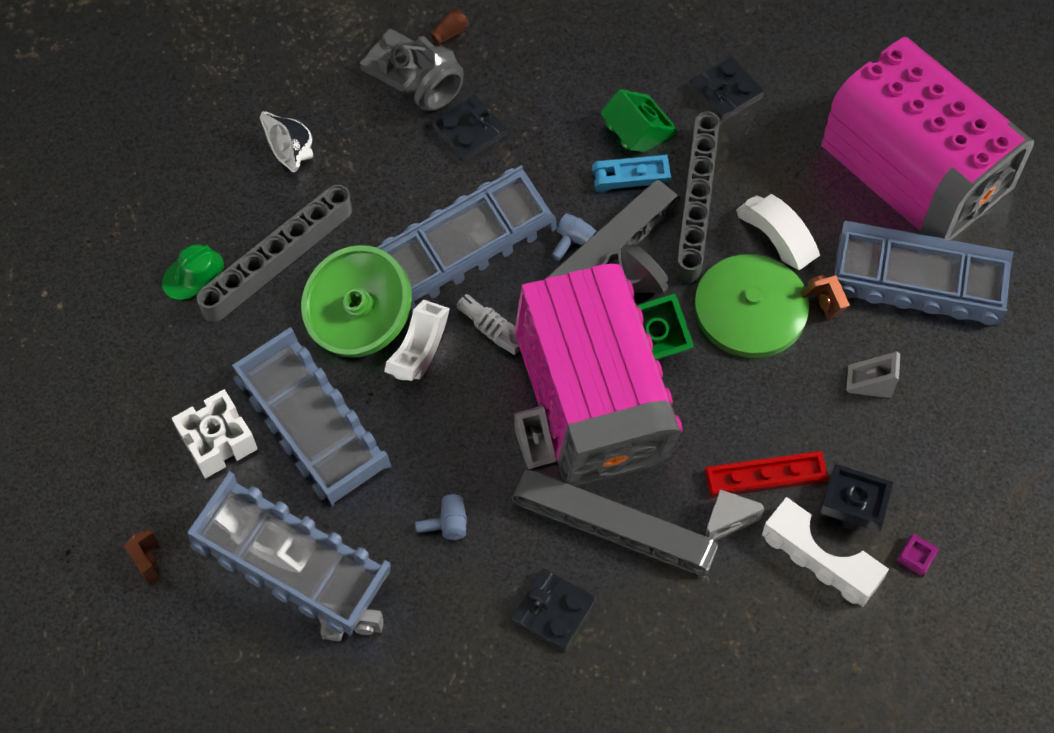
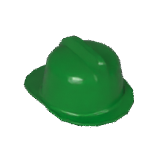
(192, 271)

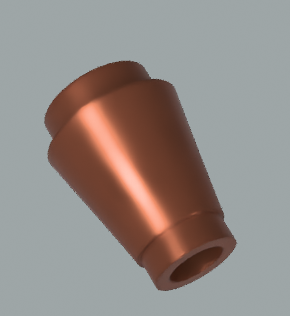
(449, 26)

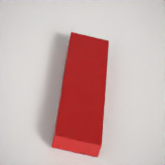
(766, 474)

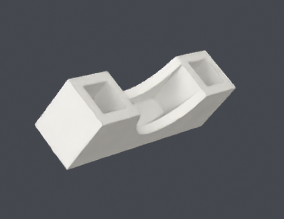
(854, 575)

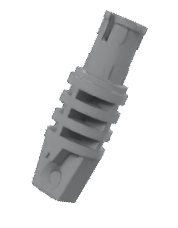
(490, 323)

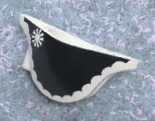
(287, 139)

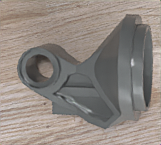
(436, 71)
(639, 269)

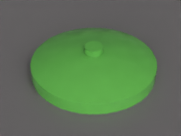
(356, 301)
(751, 306)

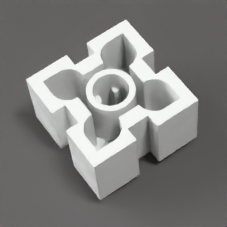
(214, 433)

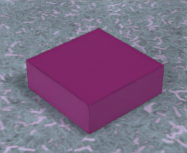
(917, 554)

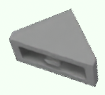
(874, 376)
(534, 437)
(731, 514)

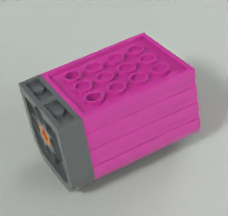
(924, 140)
(595, 374)

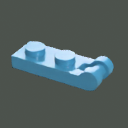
(630, 172)

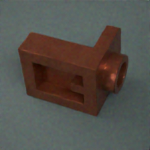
(830, 295)
(139, 551)

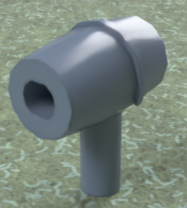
(573, 230)
(452, 519)

